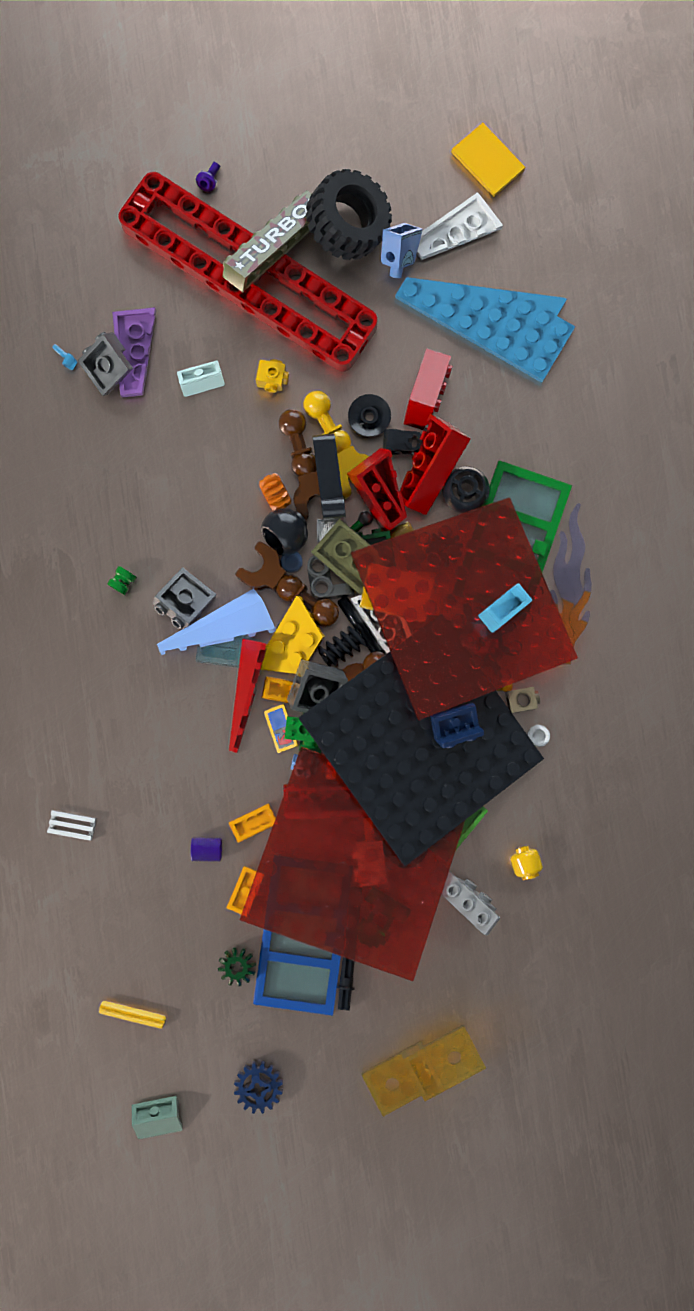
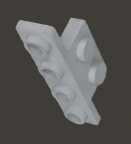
(471, 903)

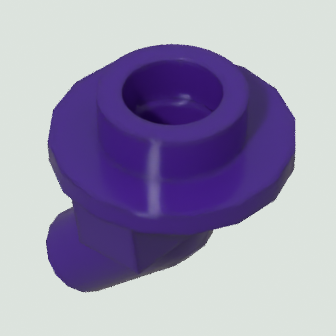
(206, 180)

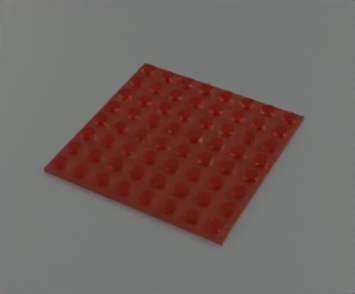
(429, 600)
(339, 882)

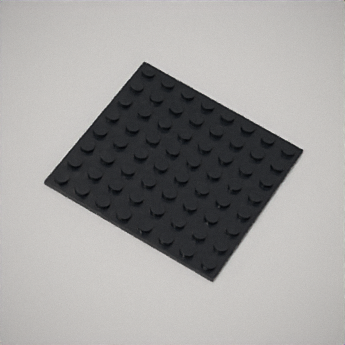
(398, 769)

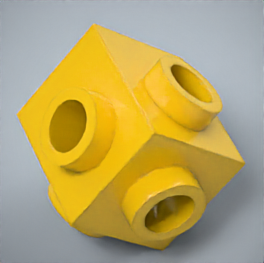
(272, 375)

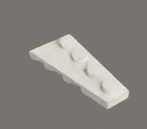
(459, 226)

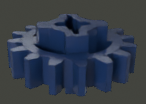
(266, 1084)

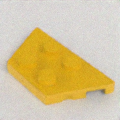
(293, 640)

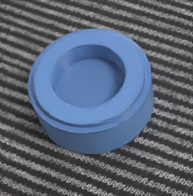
(292, 563)

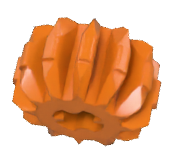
(275, 492)

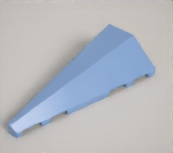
(237, 618)

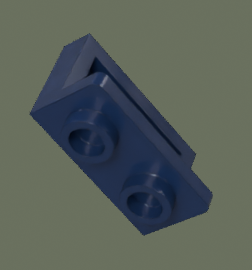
(456, 726)

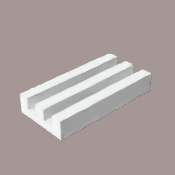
(53, 822)

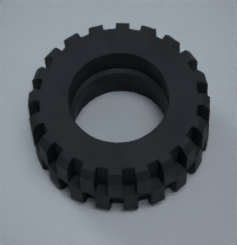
(364, 198)

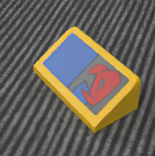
(276, 720)

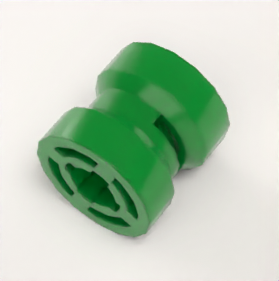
(123, 575)

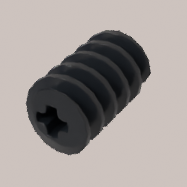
(341, 647)

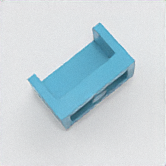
(505, 607)

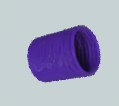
(206, 849)

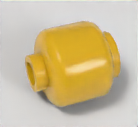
(526, 863)

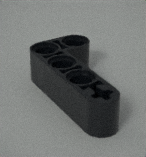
(329, 477)

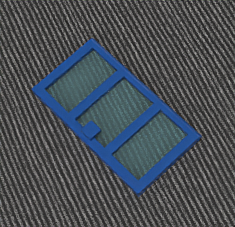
(295, 975)

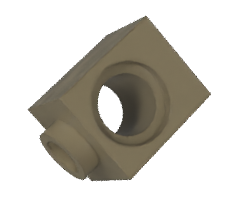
(512, 699)

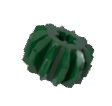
(232, 959)

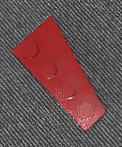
(432, 464)

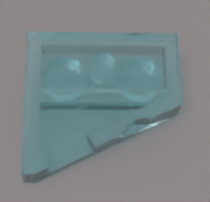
(221, 654)

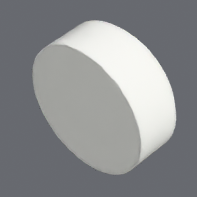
(539, 735)

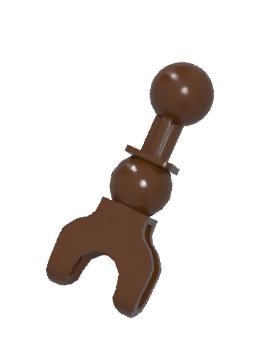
(292, 424)
(287, 586)

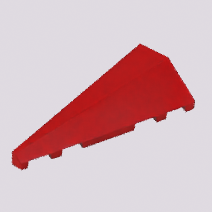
(249, 669)

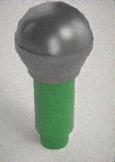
(364, 519)

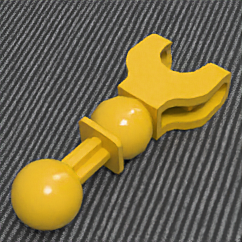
(318, 406)

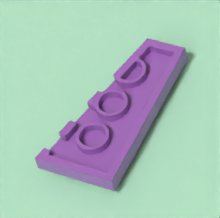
(135, 333)

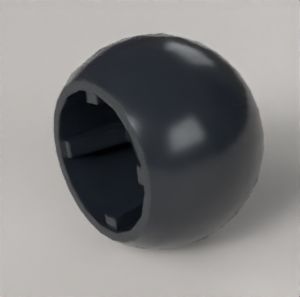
(473, 477)
(285, 531)

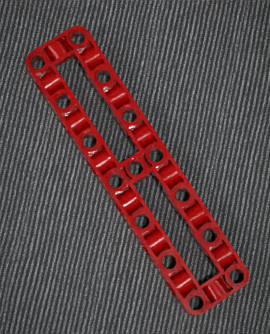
(253, 299)

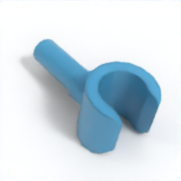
(69, 361)

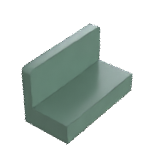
(156, 1117)

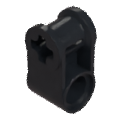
(401, 441)

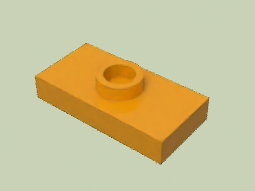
(276, 689)
(253, 823)

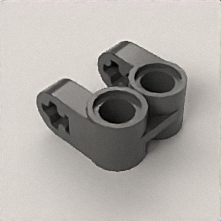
(324, 577)

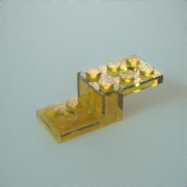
(423, 1070)

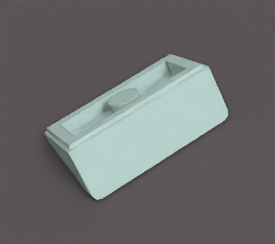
(200, 378)

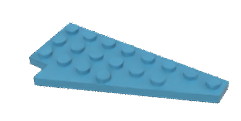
(504, 322)

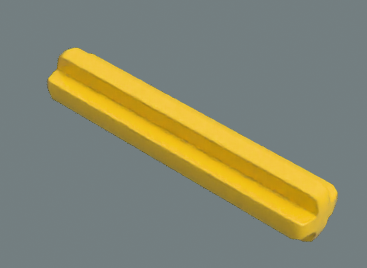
(132, 1014)

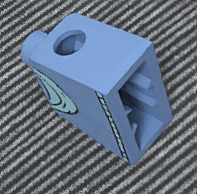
(400, 247)

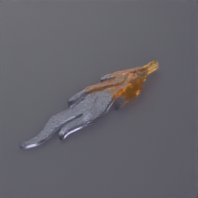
(568, 581)

